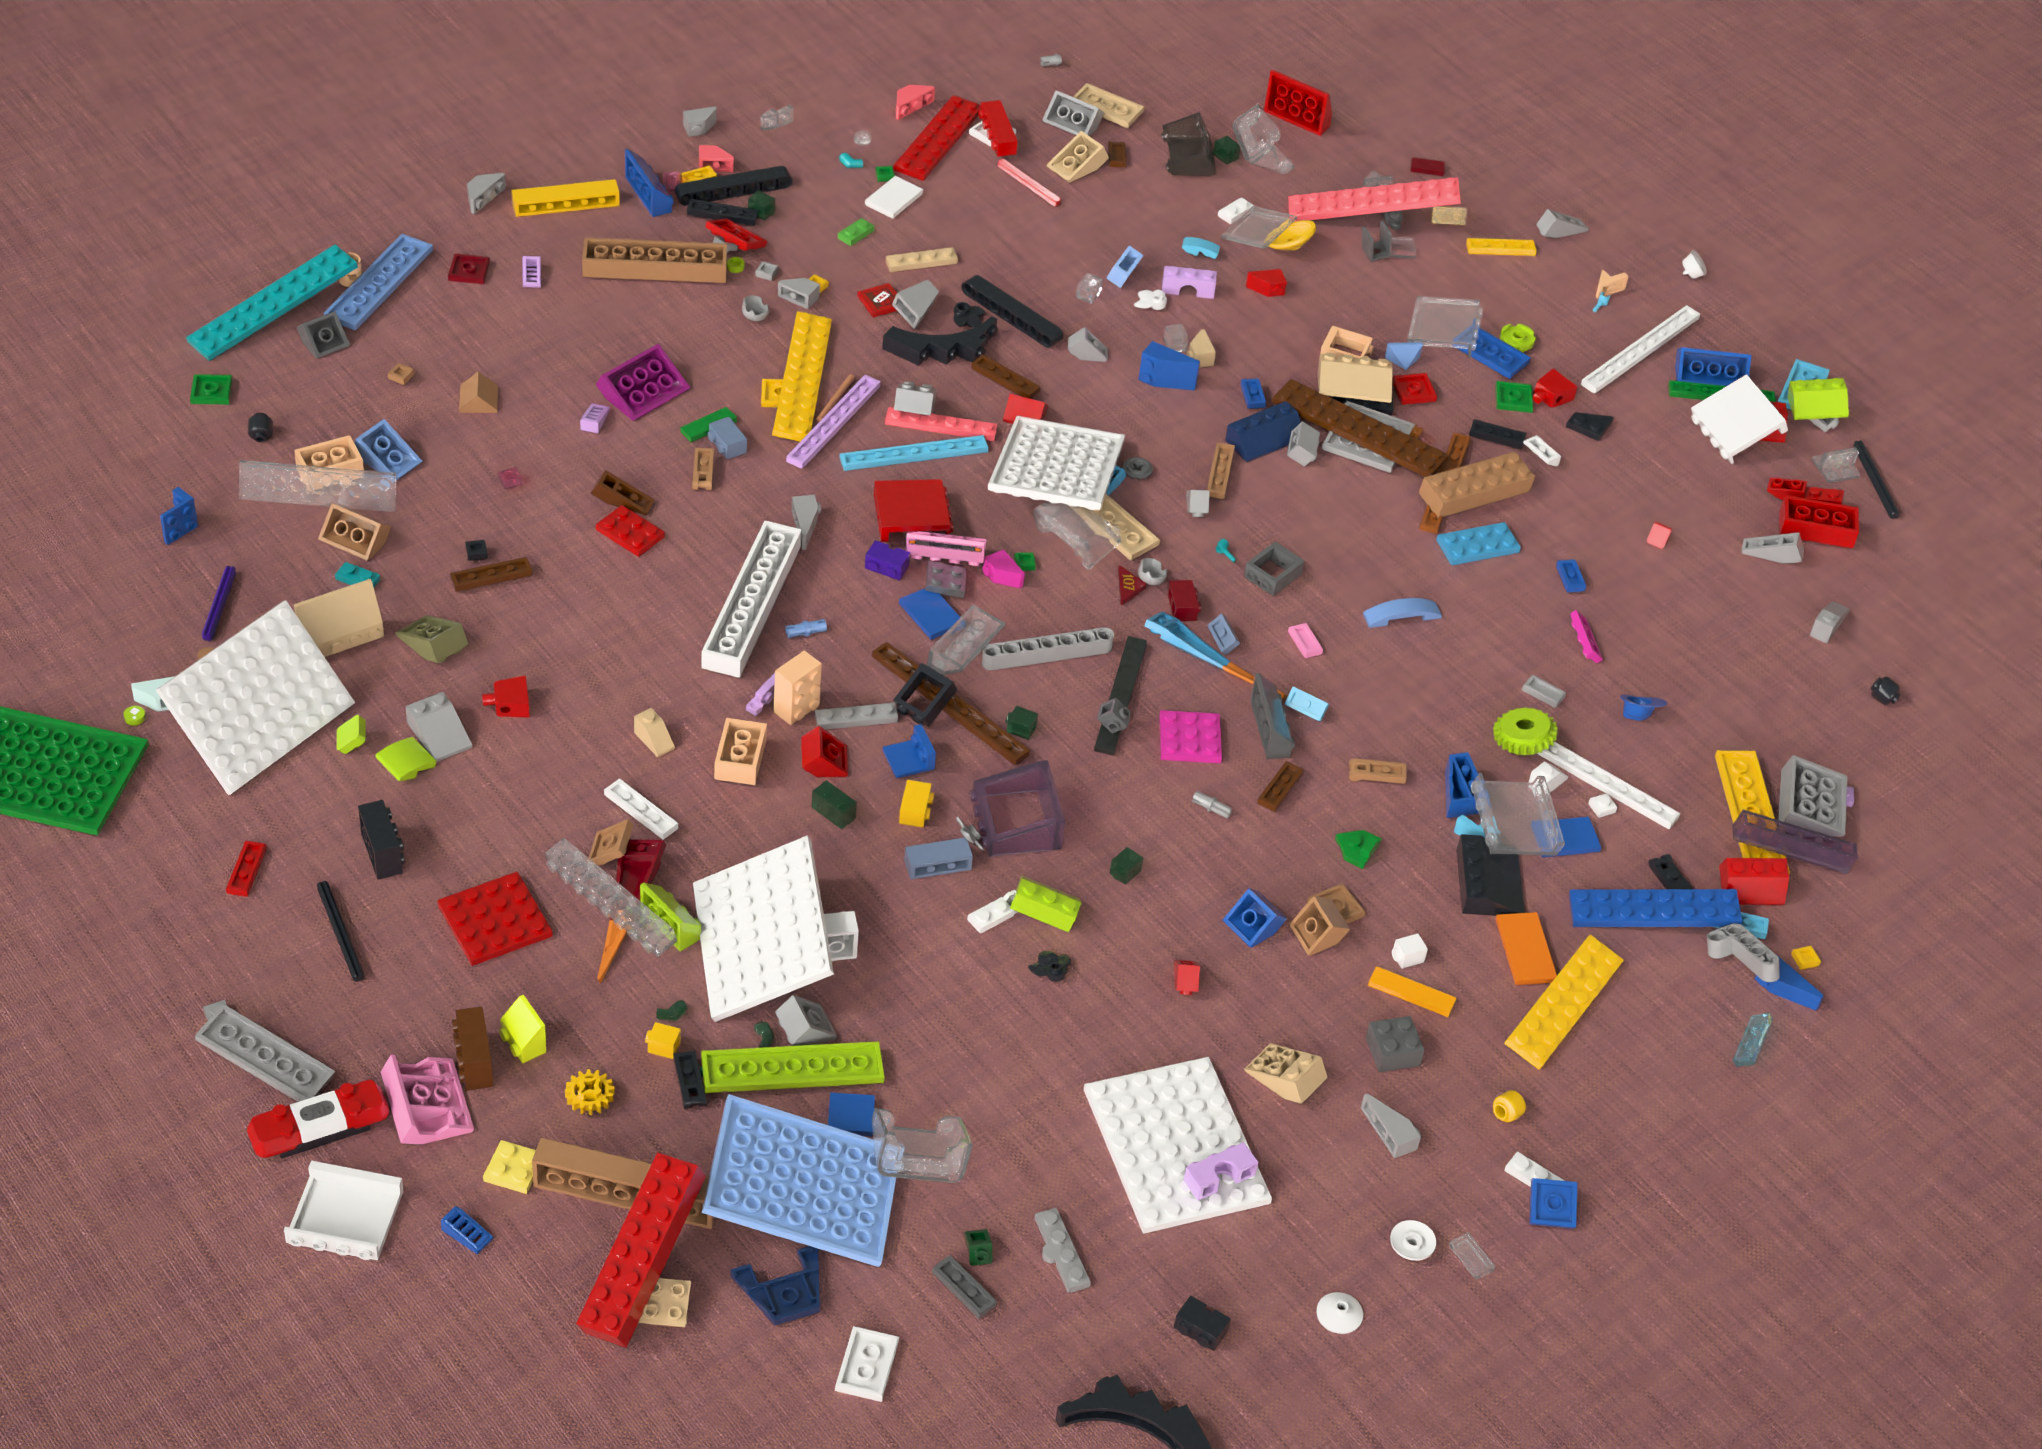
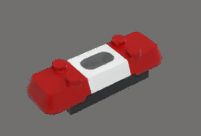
(318, 1120)

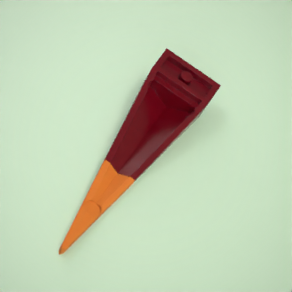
(634, 868)

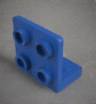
(180, 518)
(912, 755)

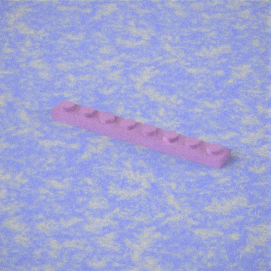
(833, 421)

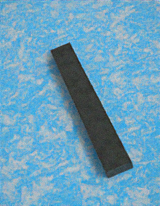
(1122, 689)

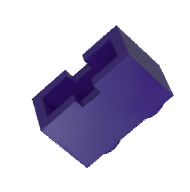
(887, 560)

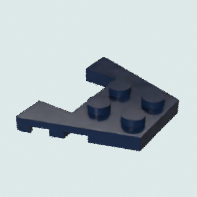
(786, 1296)

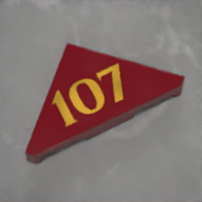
(1129, 585)

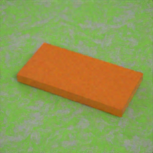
(1526, 948)

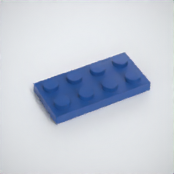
(1498, 355)

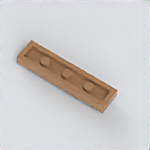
(1220, 470)

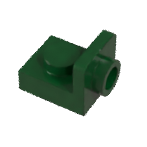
(979, 1247)

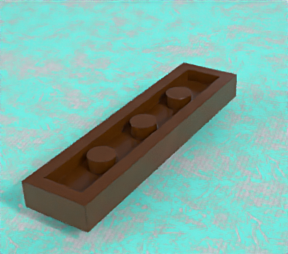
(1005, 377)
(491, 574)

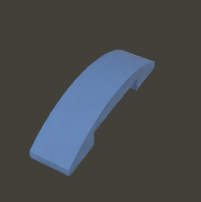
(1401, 608)

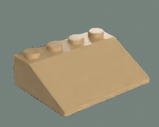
(1355, 377)
(342, 618)

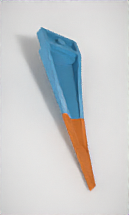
(1181, 637)

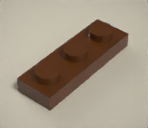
(1280, 786)

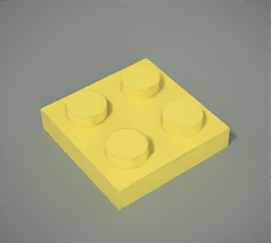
(511, 1167)

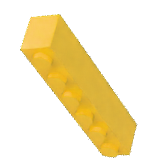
(565, 197)

